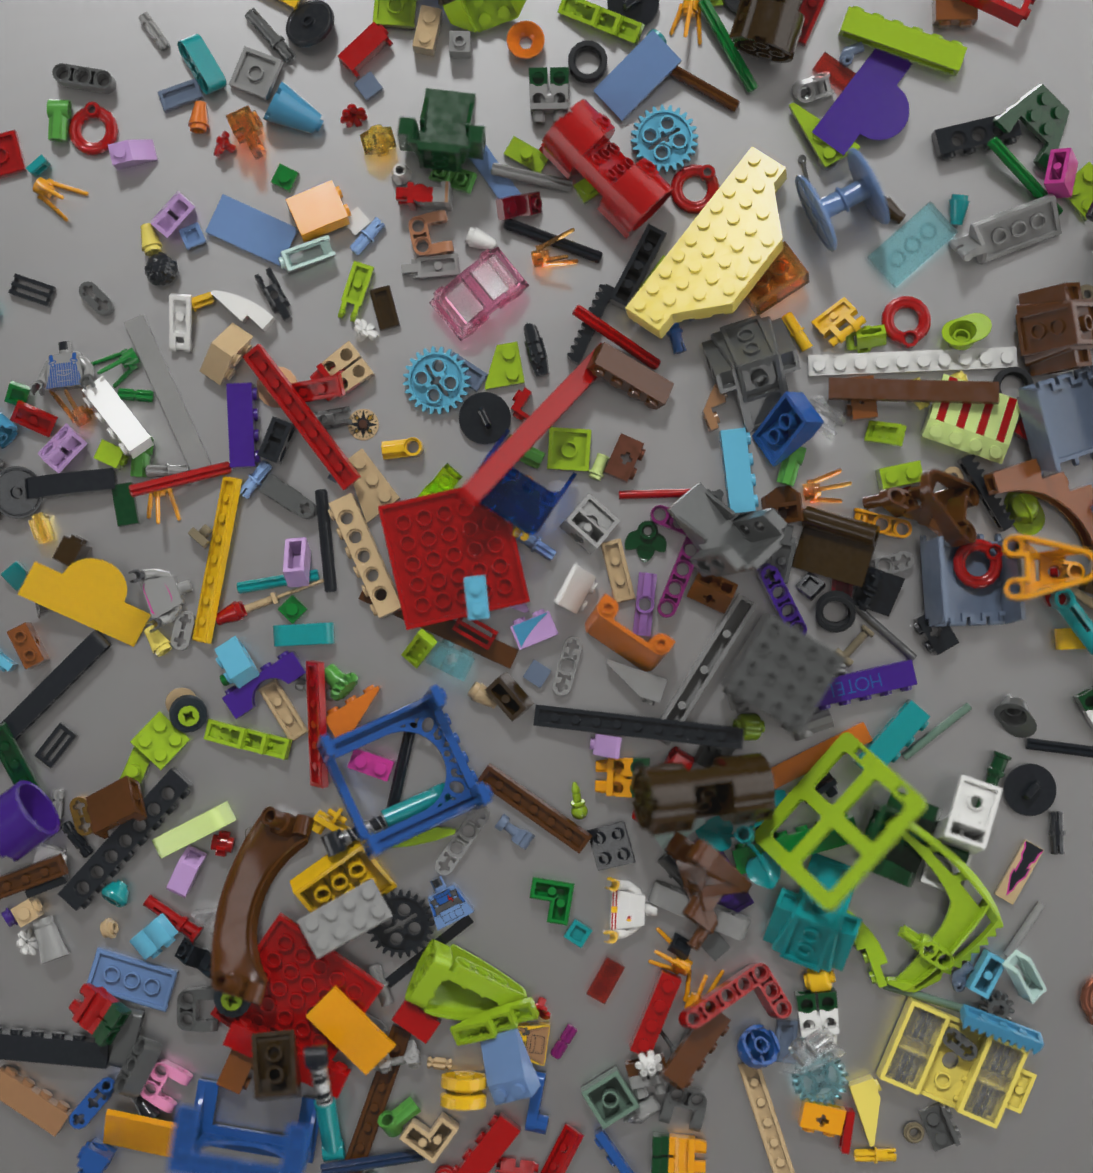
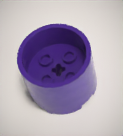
(25, 819)

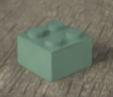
(610, 1097)

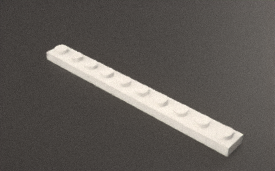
(911, 361)

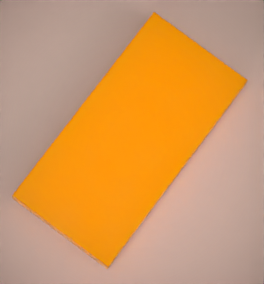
(350, 1030)
(138, 1132)

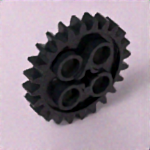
(410, 939)

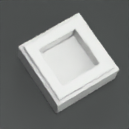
(358, 221)

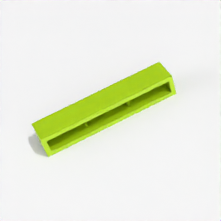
(902, 40)

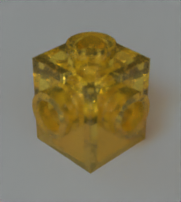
(378, 140)

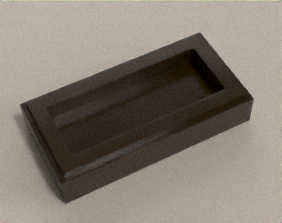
(384, 308)

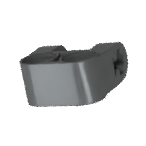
(192, 1009)
(685, 1102)

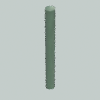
(936, 731)
(926, 998)

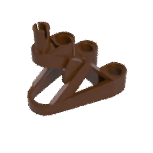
(939, 511)
(705, 879)

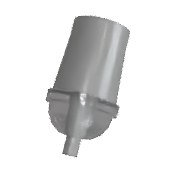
(647, 1108)

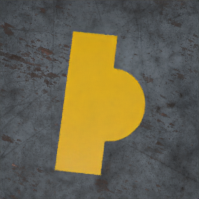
(90, 594)

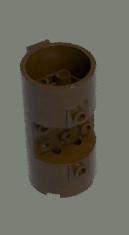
(768, 28)
(733, 788)

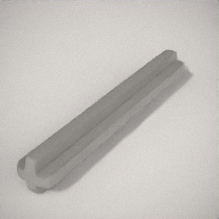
(531, 177)

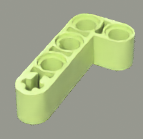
(194, 829)

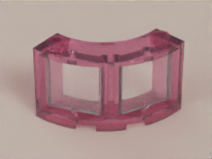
(478, 293)

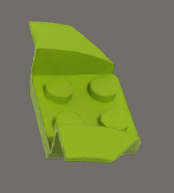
(482, 14)

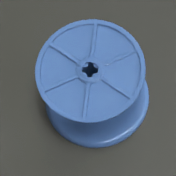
(864, 188)

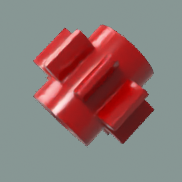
(222, 843)

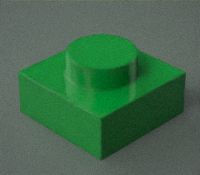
(285, 177)
(17, 391)
(292, 609)

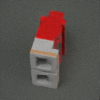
(425, 197)

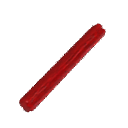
(616, 337)
(180, 479)

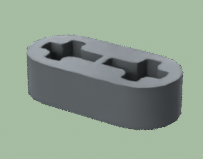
(93, 301)
(955, 1047)

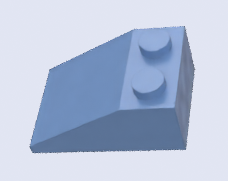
(508, 1068)

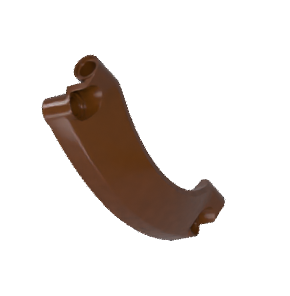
(264, 852)

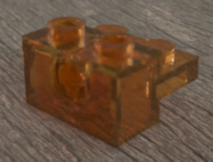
(246, 128)

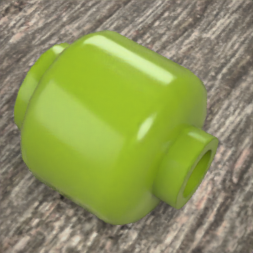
(752, 723)

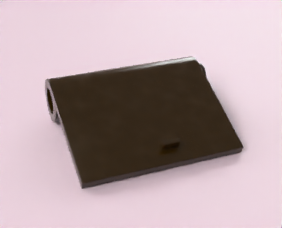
(835, 546)

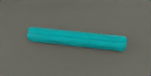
(269, 582)

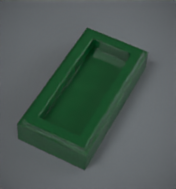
(125, 505)

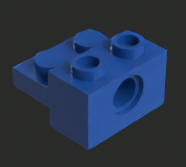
(95, 1156)

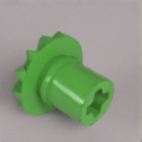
(339, 682)

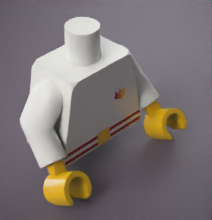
(627, 909)

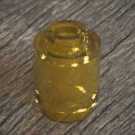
(41, 528)

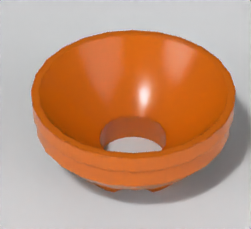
(522, 30)

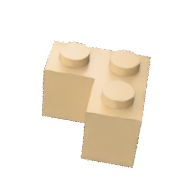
(226, 353)
(430, 1141)

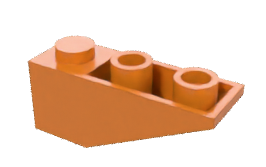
(350, 715)

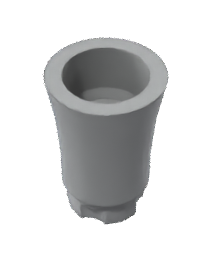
(49, 940)

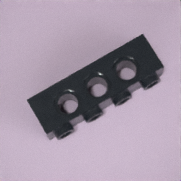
(943, 137)
(637, 266)

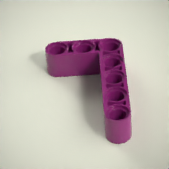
(682, 558)

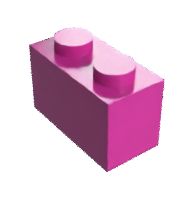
(1061, 172)
(371, 764)

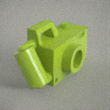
(866, 338)

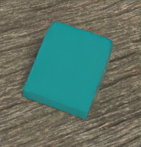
(15, 575)

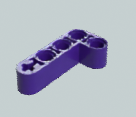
(784, 599)

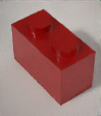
(416, 1021)

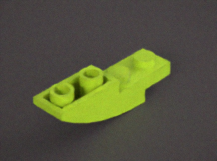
(872, 954)

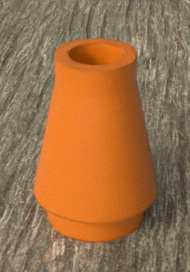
(199, 120)

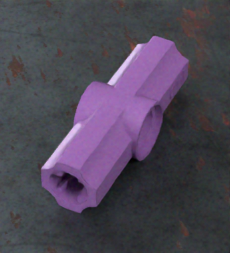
(645, 589)

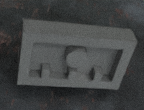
(939, 1126)

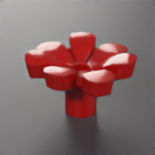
(353, 115)
(223, 144)
(542, 1009)

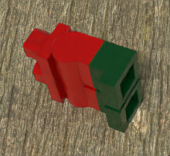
(99, 1013)

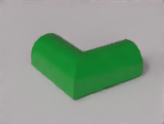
(558, 894)

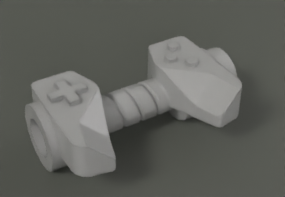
(411, 1057)

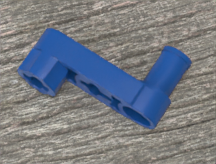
(83, 1107)
(537, 1122)

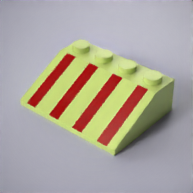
(973, 428)

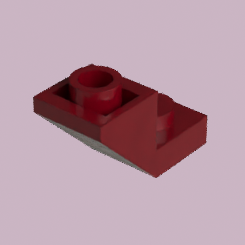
(519, 205)

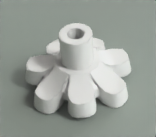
(364, 330)
(27, 942)
(649, 1063)

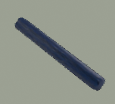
(372, 1162)

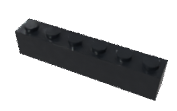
(53, 1048)

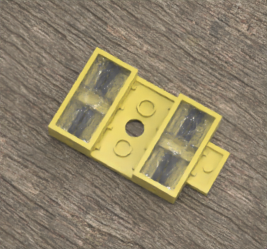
(972, 1087)

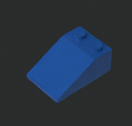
(787, 427)

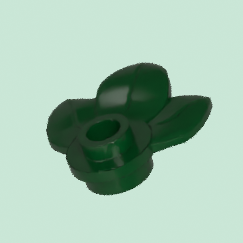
(646, 544)

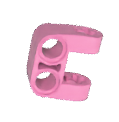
(174, 1072)

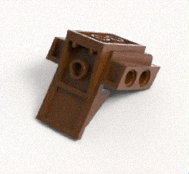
(1055, 329)

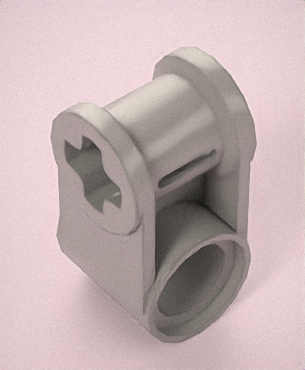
(817, 87)

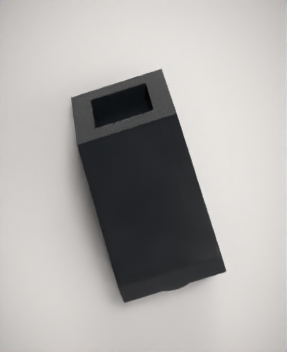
(195, 956)

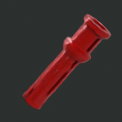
(182, 924)

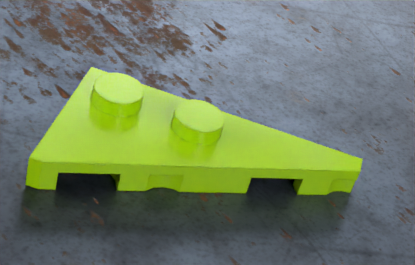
(824, 152)

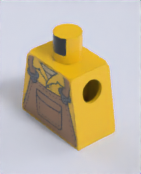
(535, 1039)

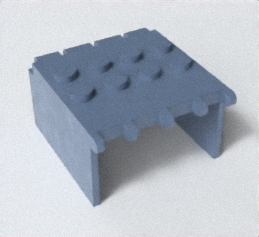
(1059, 418)
(952, 602)

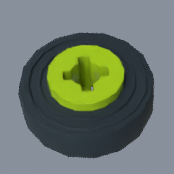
(186, 706)
(230, 1008)

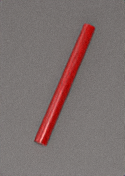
(640, 494)

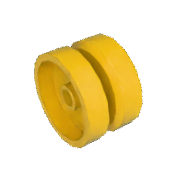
(463, 1090)

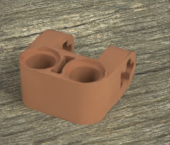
(428, 220)

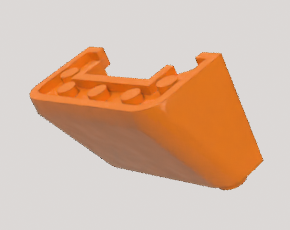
(621, 640)

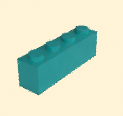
(897, 733)

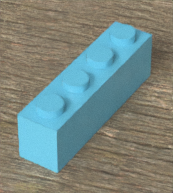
(737, 470)

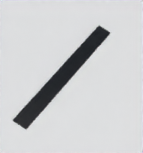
(444, 938)

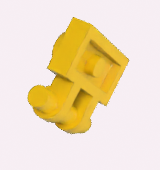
(834, 318)

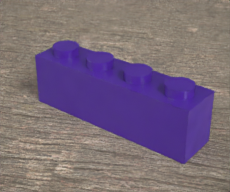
(242, 425)

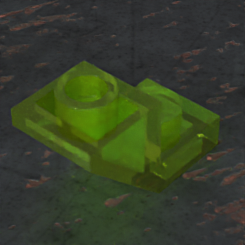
(444, 480)

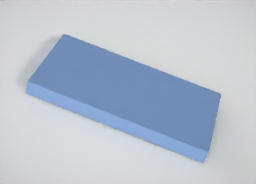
(637, 75)
(251, 229)
(133, 979)

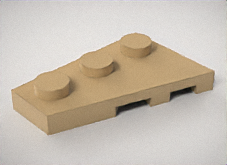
(372, 487)

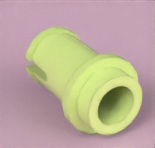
(598, 467)

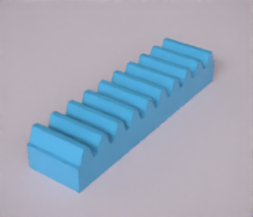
(1001, 1029)

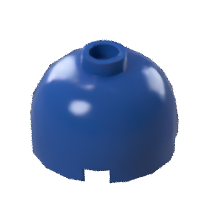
(758, 1047)

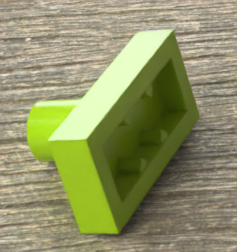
(525, 155)
(885, 433)
(419, 648)
(136, 766)

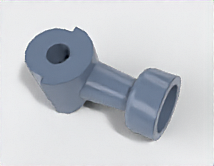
(521, 837)

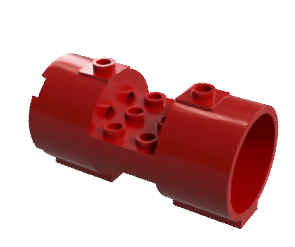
(583, 145)

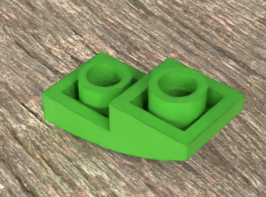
(459, 181)

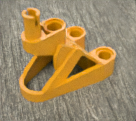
(1070, 572)

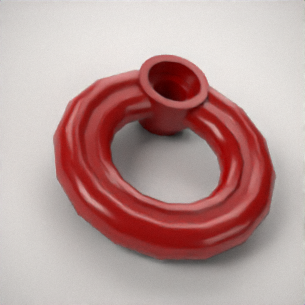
(82, 116)
(688, 172)
(922, 313)
(992, 574)

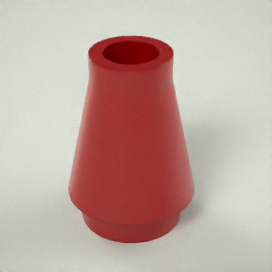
(231, 613)

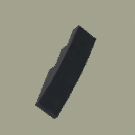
(71, 483)

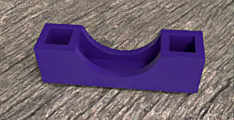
(242, 699)

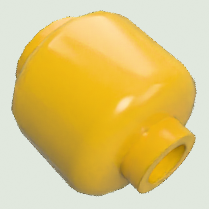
(819, 981)

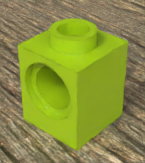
(111, 455)

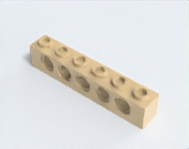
(349, 505)

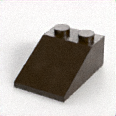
(275, 1066)

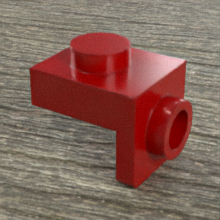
(520, 399)

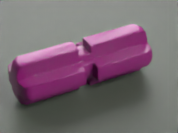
(561, 1045)

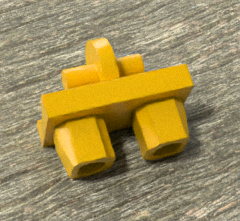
(331, 820)

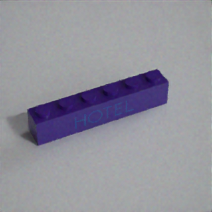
(869, 682)

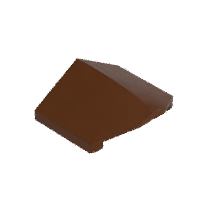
(786, 503)

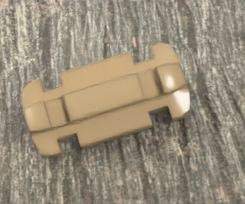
(439, 1063)

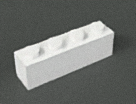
(117, 417)

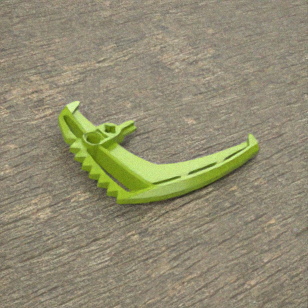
(957, 925)

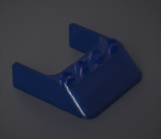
(521, 498)

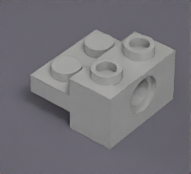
(589, 523)

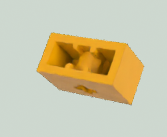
(834, 1117)

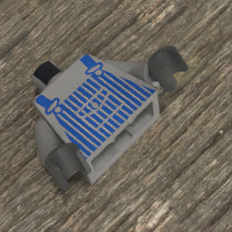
(64, 371)

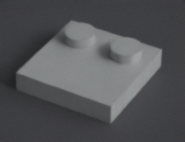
(256, 73)

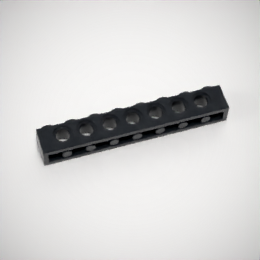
(72, 891)

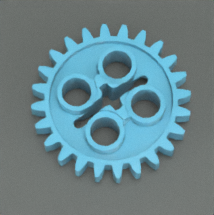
(652, 124)
(452, 368)

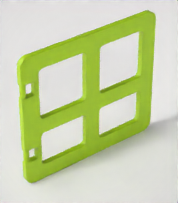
(834, 817)

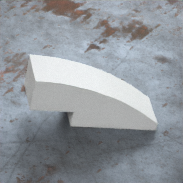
(245, 309)

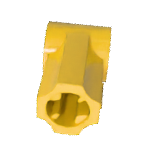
(400, 448)

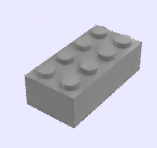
(344, 919)

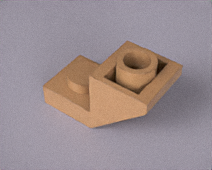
(714, 400)

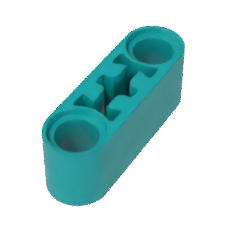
(202, 64)
(303, 634)

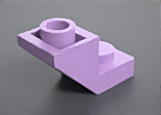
(186, 870)

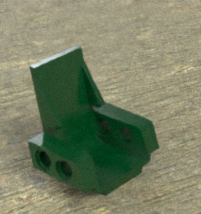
(445, 131)
(900, 862)

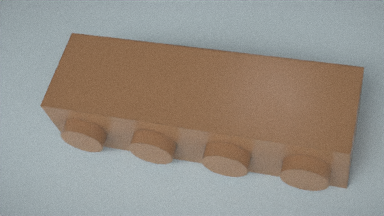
(32, 1101)

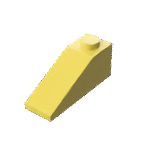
(867, 1102)

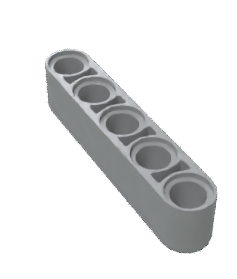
(675, 900)

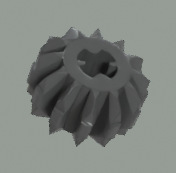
(999, 1001)

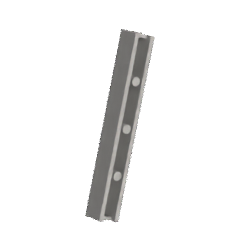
(709, 660)

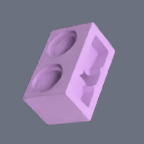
(172, 214)
(62, 448)

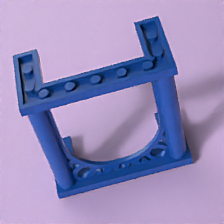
(430, 706)
(196, 1130)

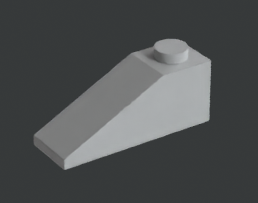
(643, 683)

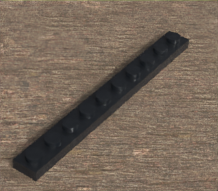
(639, 727)

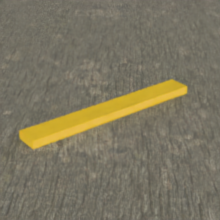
(217, 559)

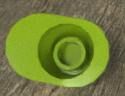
(966, 330)
(1026, 511)

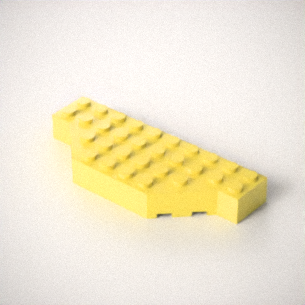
(719, 252)

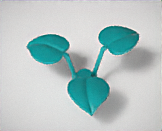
(718, 833)

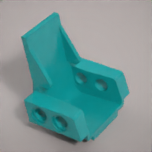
(807, 931)

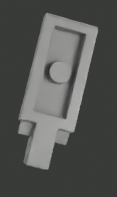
(432, 266)

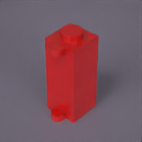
(364, 48)

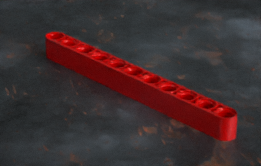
(526, 435)

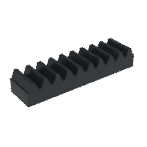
(587, 333)
(989, 501)

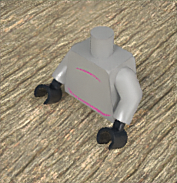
(162, 595)

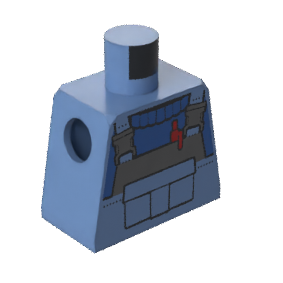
(448, 903)

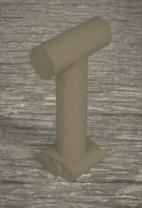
(854, 645)

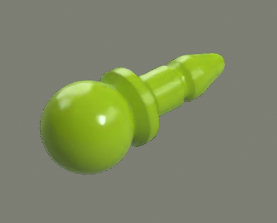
(579, 810)

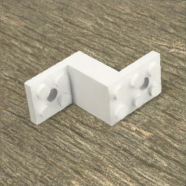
(965, 826)

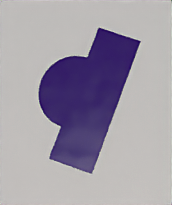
(868, 104)

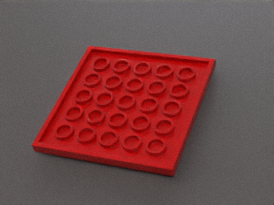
(437, 544)
(300, 982)

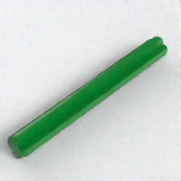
(727, 45)
(1018, 169)

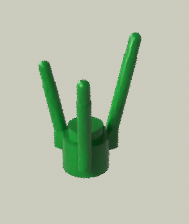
(126, 357)

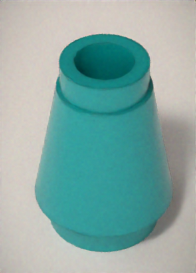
(958, 207)

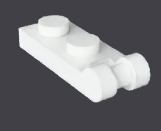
(180, 322)

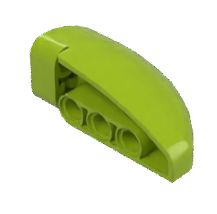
(458, 984)

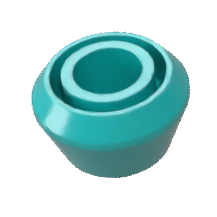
(116, 893)

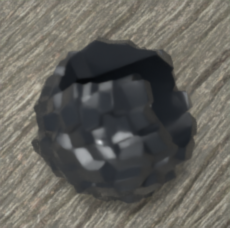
(160, 269)

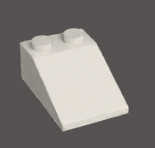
(575, 589)

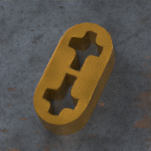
(77, 816)

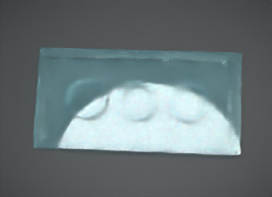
(912, 244)

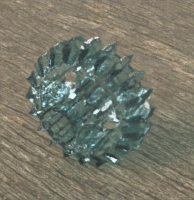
(835, 1087)

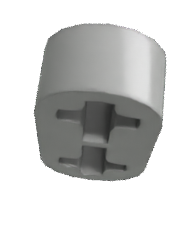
(178, 629)

